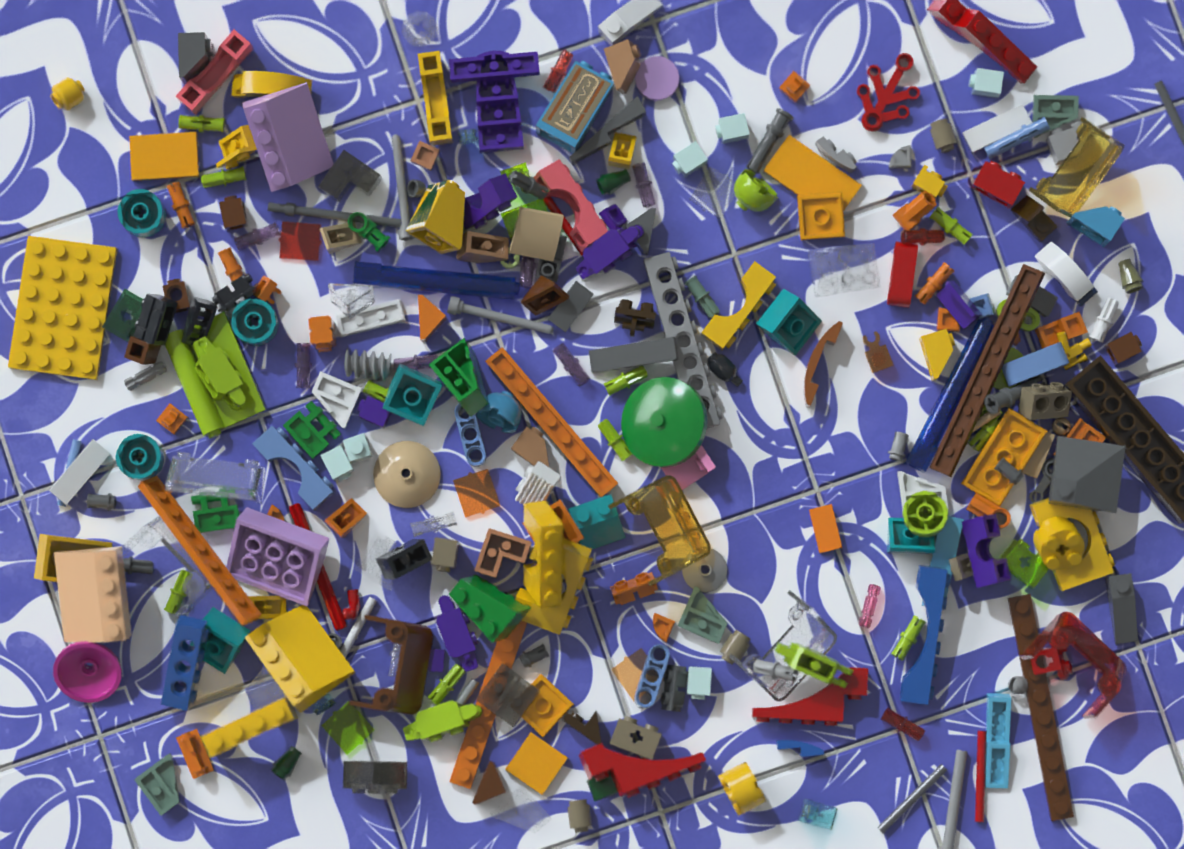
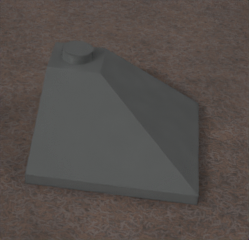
(1086, 474)

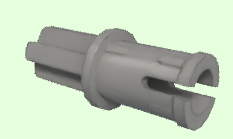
(775, 670)

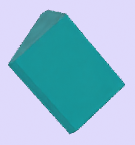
(903, 541)

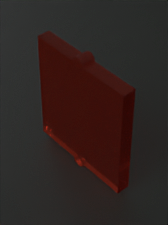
(300, 241)

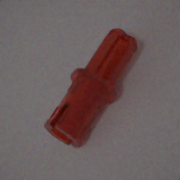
(558, 71)
(922, 236)
(903, 724)

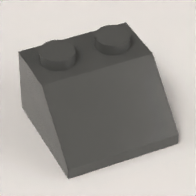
(194, 54)

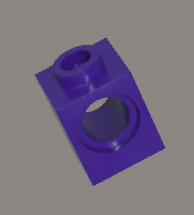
(372, 411)

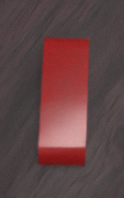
(902, 274)

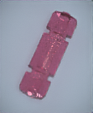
(869, 606)

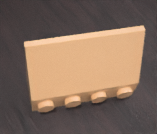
(93, 595)

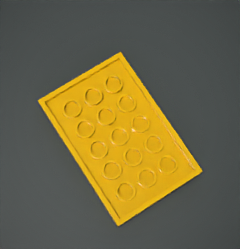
(62, 307)

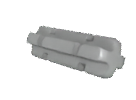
(145, 375)

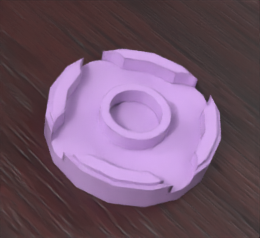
(657, 78)

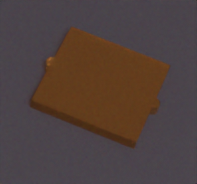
(476, 493)
(630, 670)

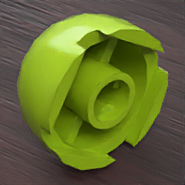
(753, 192)
(925, 514)

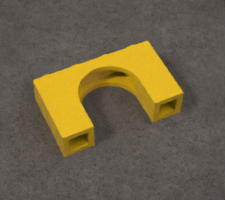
(1095, 559)
(574, 562)
(544, 577)
(249, 726)

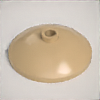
(423, 477)

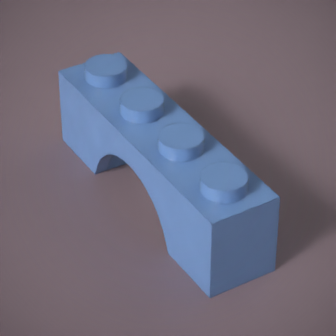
(313, 489)

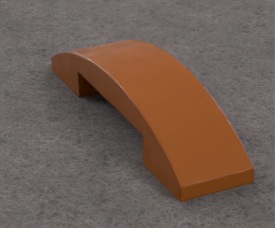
(809, 387)

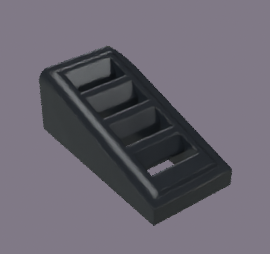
(195, 311)

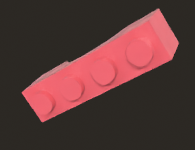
(226, 60)
(560, 184)

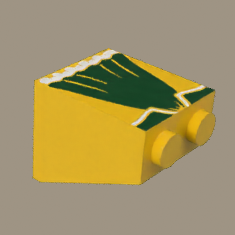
(440, 217)

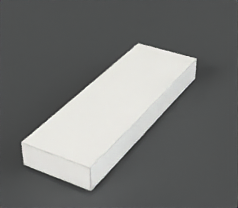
(996, 128)
(371, 318)
(79, 471)

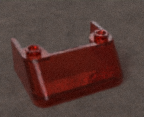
(1068, 630)

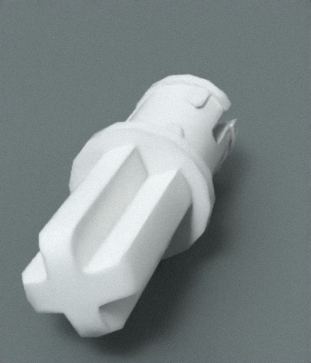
(1104, 320)

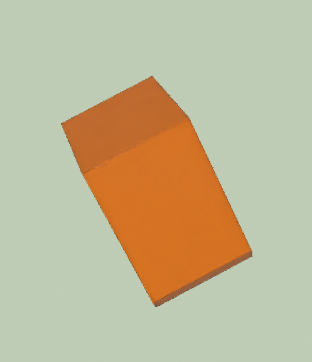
(429, 318)
(346, 518)

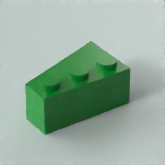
(461, 376)
(488, 607)

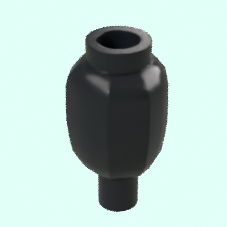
(723, 368)

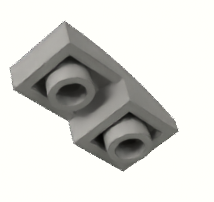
(842, 159)

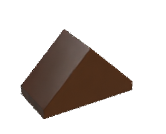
(543, 296)
(490, 785)

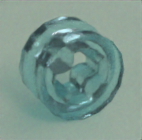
(468, 136)

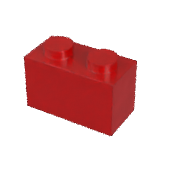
(998, 184)

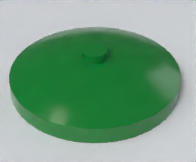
(664, 422)

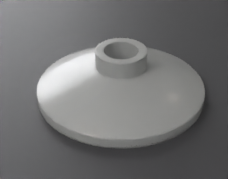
(711, 580)

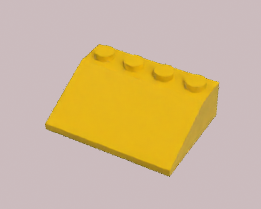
(300, 656)

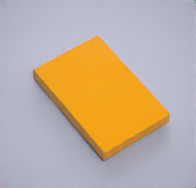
(164, 156)

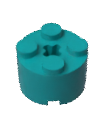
(131, 206)
(255, 309)
(129, 450)

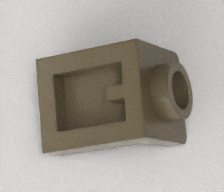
(961, 567)

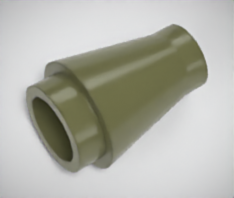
(1130, 278)

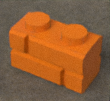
(322, 333)

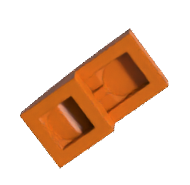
(1071, 324)

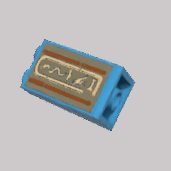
(575, 106)

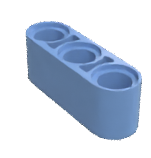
(1035, 364)
(473, 445)
(657, 666)

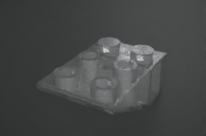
(844, 269)

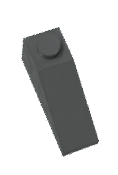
(1122, 607)

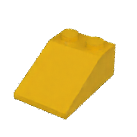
(48, 544)

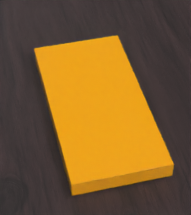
(808, 173)
(1013, 439)

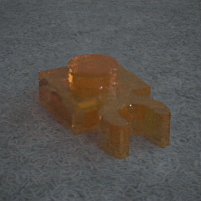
(878, 356)

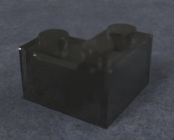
(348, 172)
(375, 776)

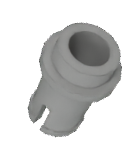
(898, 446)

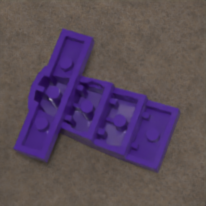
(496, 95)

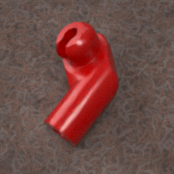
(354, 605)

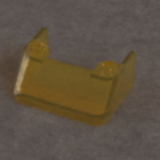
(1080, 171)
(671, 523)

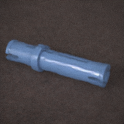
(1016, 138)

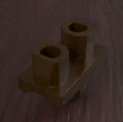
(634, 319)

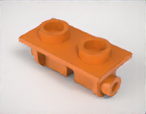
(623, 590)
(194, 753)

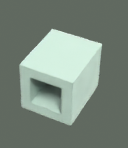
(986, 82)
(732, 128)
(689, 159)
(357, 448)
(337, 464)
(699, 682)

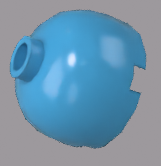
(501, 412)

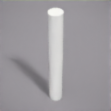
(358, 625)

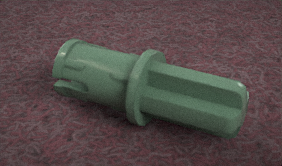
(702, 296)

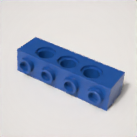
(174, 694)

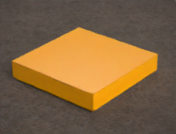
(821, 216)
(547, 707)
(536, 763)

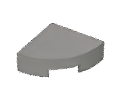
(901, 158)

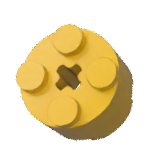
(1059, 543)
(742, 788)

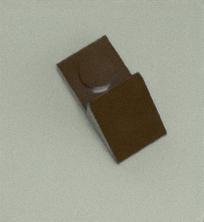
(1034, 218)
(590, 730)

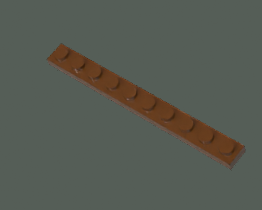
(987, 370)
(1041, 712)

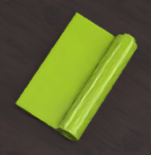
(211, 413)

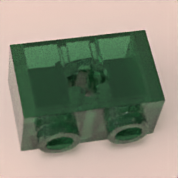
(117, 323)

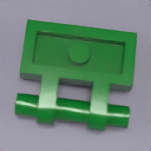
(306, 434)
(214, 518)

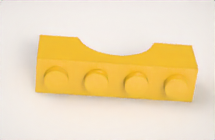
(435, 98)
(756, 283)

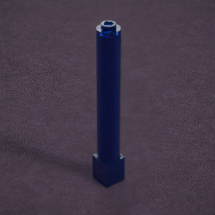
(435, 280)
(949, 398)

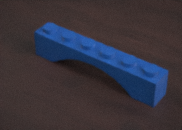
(917, 681)

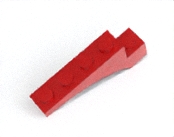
(984, 35)
(824, 705)
(632, 773)

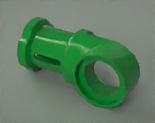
(368, 230)

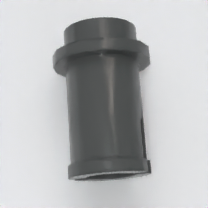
(1009, 471)
(101, 501)
(533, 656)

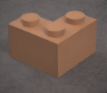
(499, 546)

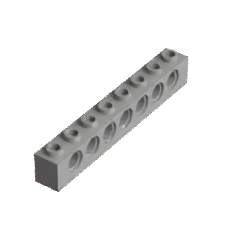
(654, 267)

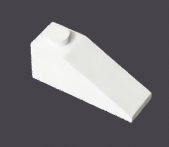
(627, 19)

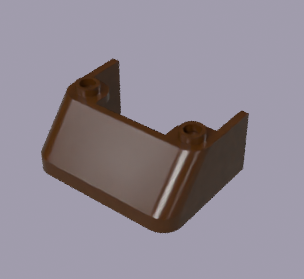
(411, 671)

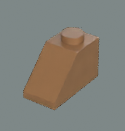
(623, 63)
(483, 248)
(531, 446)

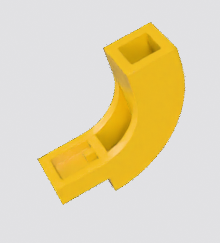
(264, 83)

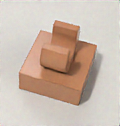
(425, 155)

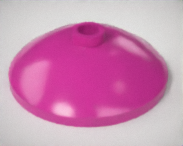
(83, 681)

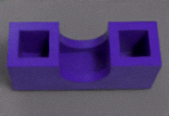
(494, 196)
(985, 567)

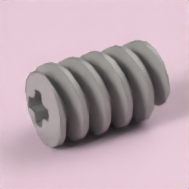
(367, 365)

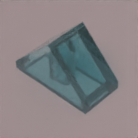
(817, 814)

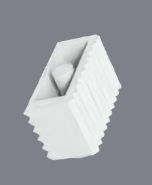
(538, 484)

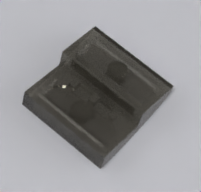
(508, 695)

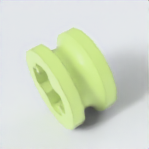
(510, 266)

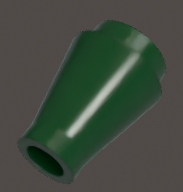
(611, 182)
(284, 765)

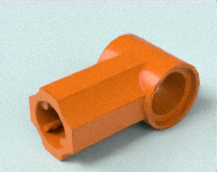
(911, 213)
(981, 506)

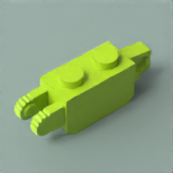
(218, 374)
(813, 663)
(441, 720)

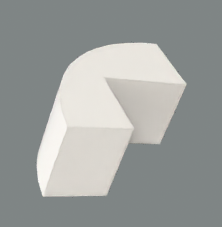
(1065, 270)

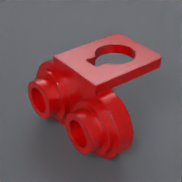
(1062, 666)

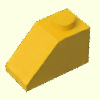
(936, 351)

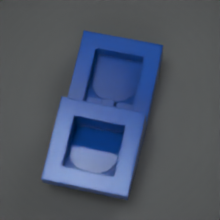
(804, 748)

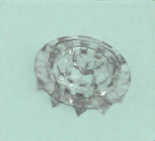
(423, 38)

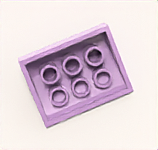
(288, 136)
(276, 556)

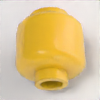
(67, 93)

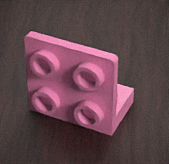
(691, 469)

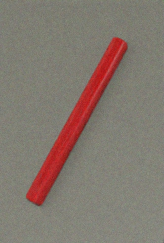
(323, 579)

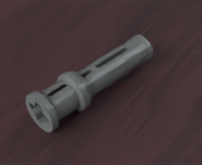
(774, 131)
(1007, 397)

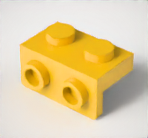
(236, 147)

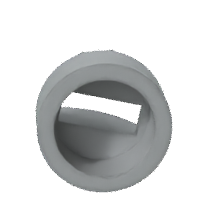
(1017, 685)

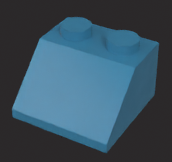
(1097, 223)

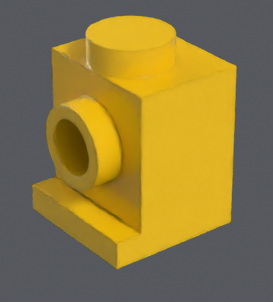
(929, 181)

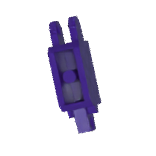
(608, 249)
(456, 635)

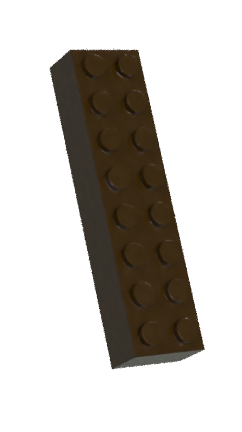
(1129, 424)

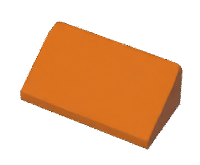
(825, 528)

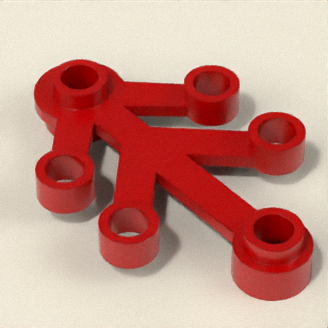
(885, 95)

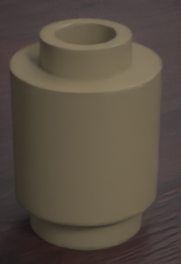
(943, 135)
(735, 644)
(579, 815)

